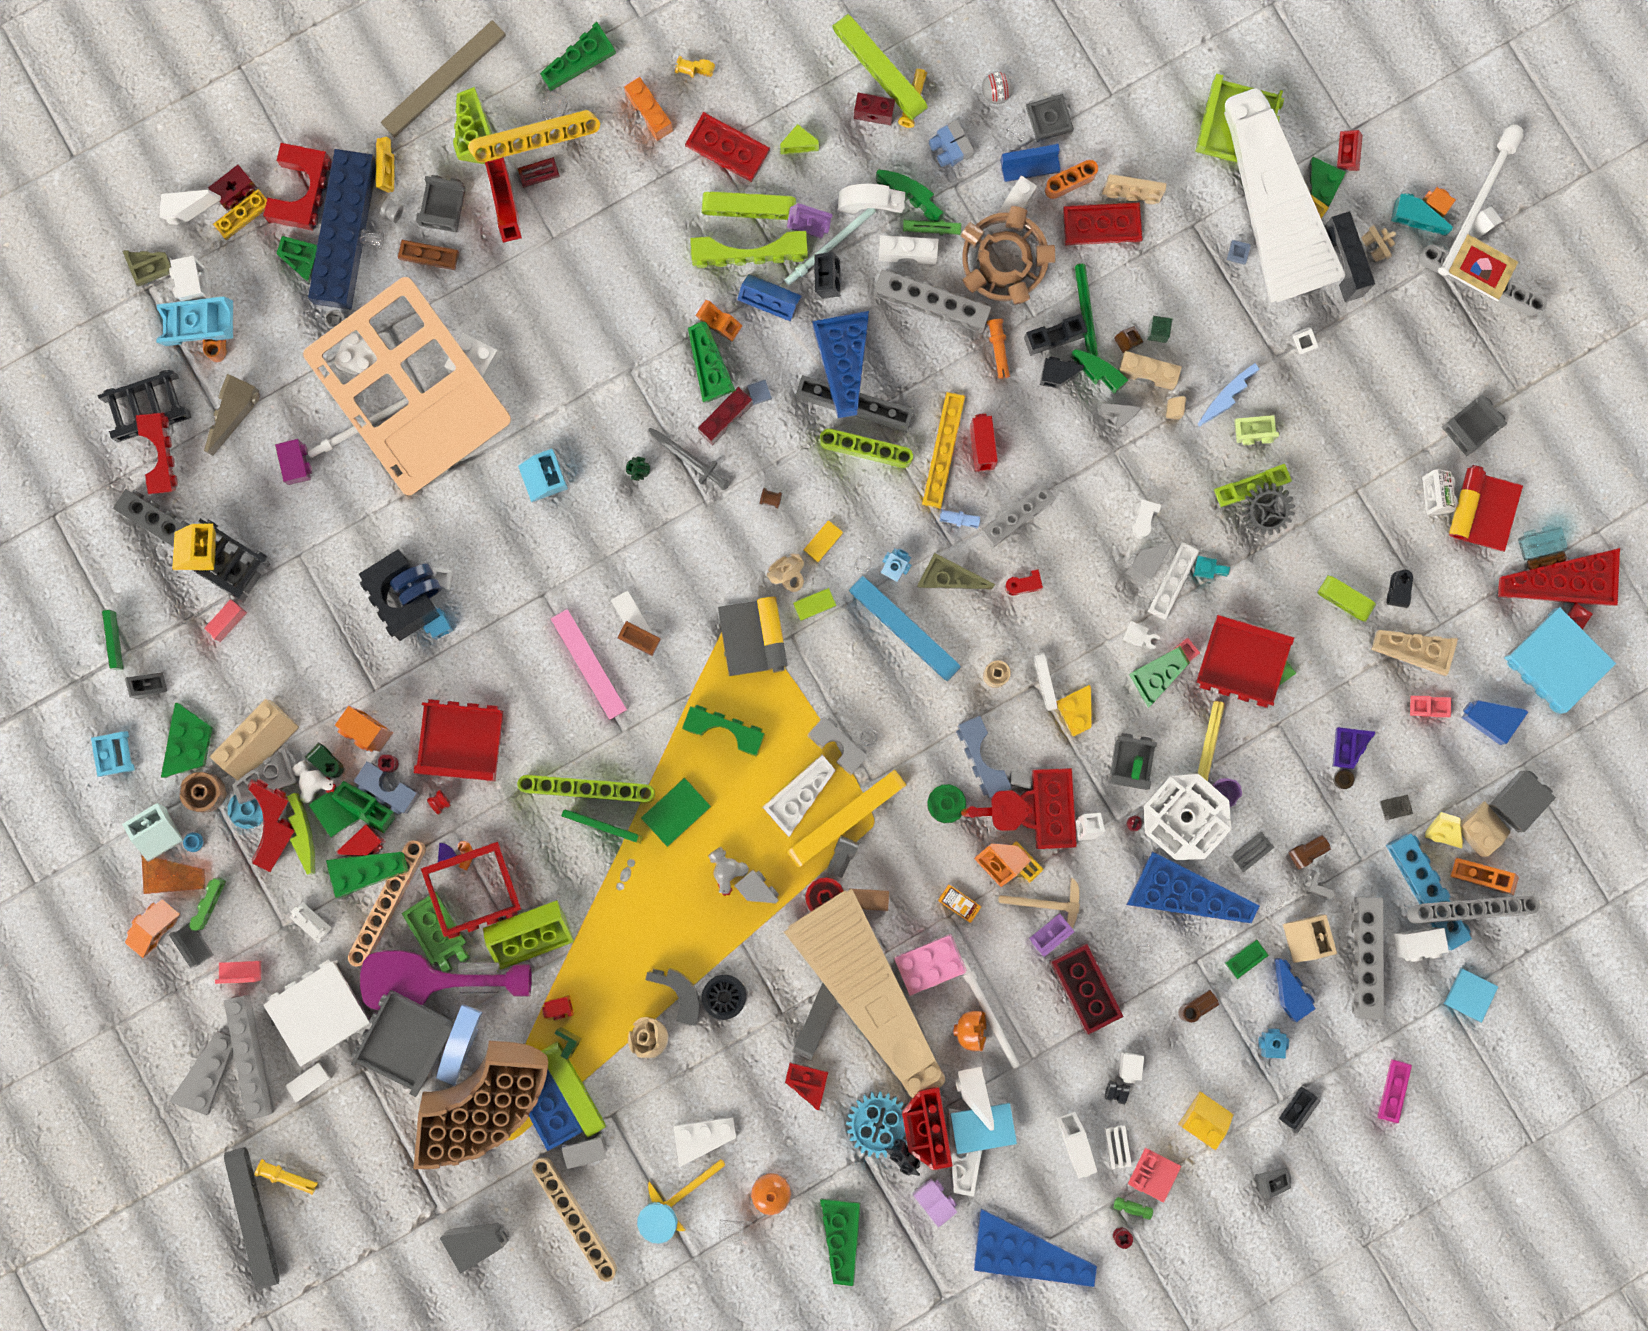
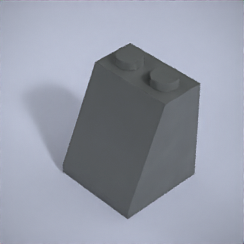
(473, 1243)

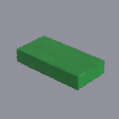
(1246, 959)

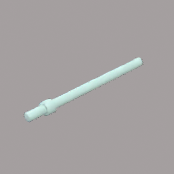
(802, 269)

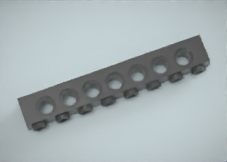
(127, 506)

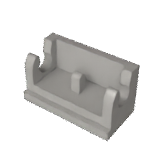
(584, 1150)

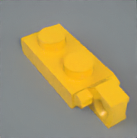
(384, 165)

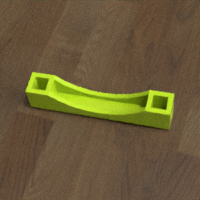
(790, 246)

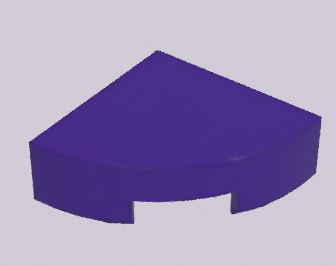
(445, 852)

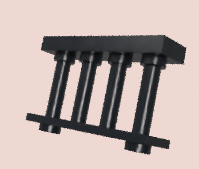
(174, 416)
(220, 579)

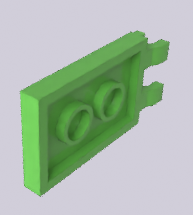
(428, 933)

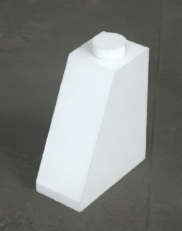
(1077, 1145)

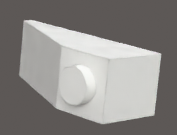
(1019, 196)
(186, 205)
(974, 1093)

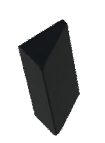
(1299, 1109)

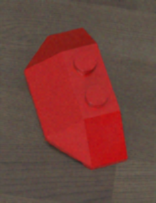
(927, 1129)

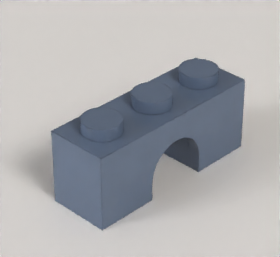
(371, 780)

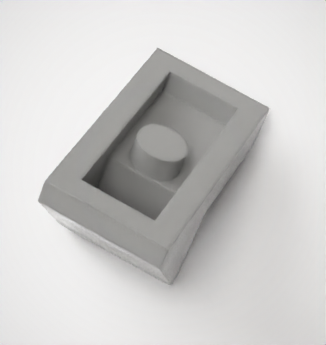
(1122, 412)

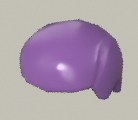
(1230, 789)

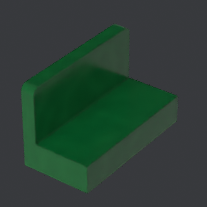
(573, 1042)

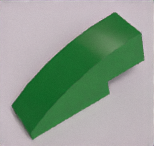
(1100, 370)
(364, 806)

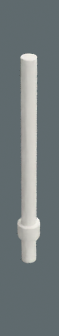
(327, 445)
(970, 977)

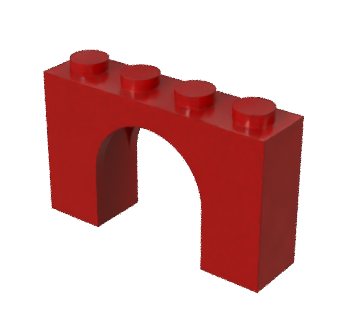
(303, 211)

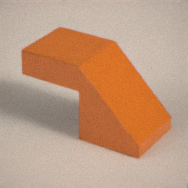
(719, 321)

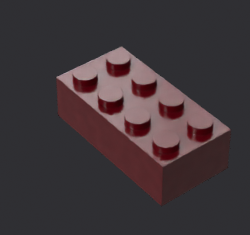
(1086, 988)

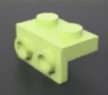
(1256, 429)

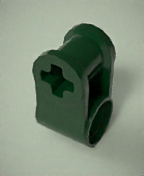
(323, 759)

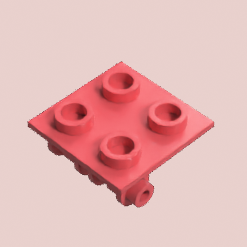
(1154, 1175)

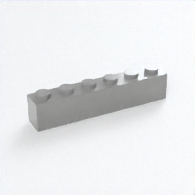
(248, 1057)

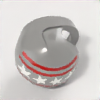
(997, 88)

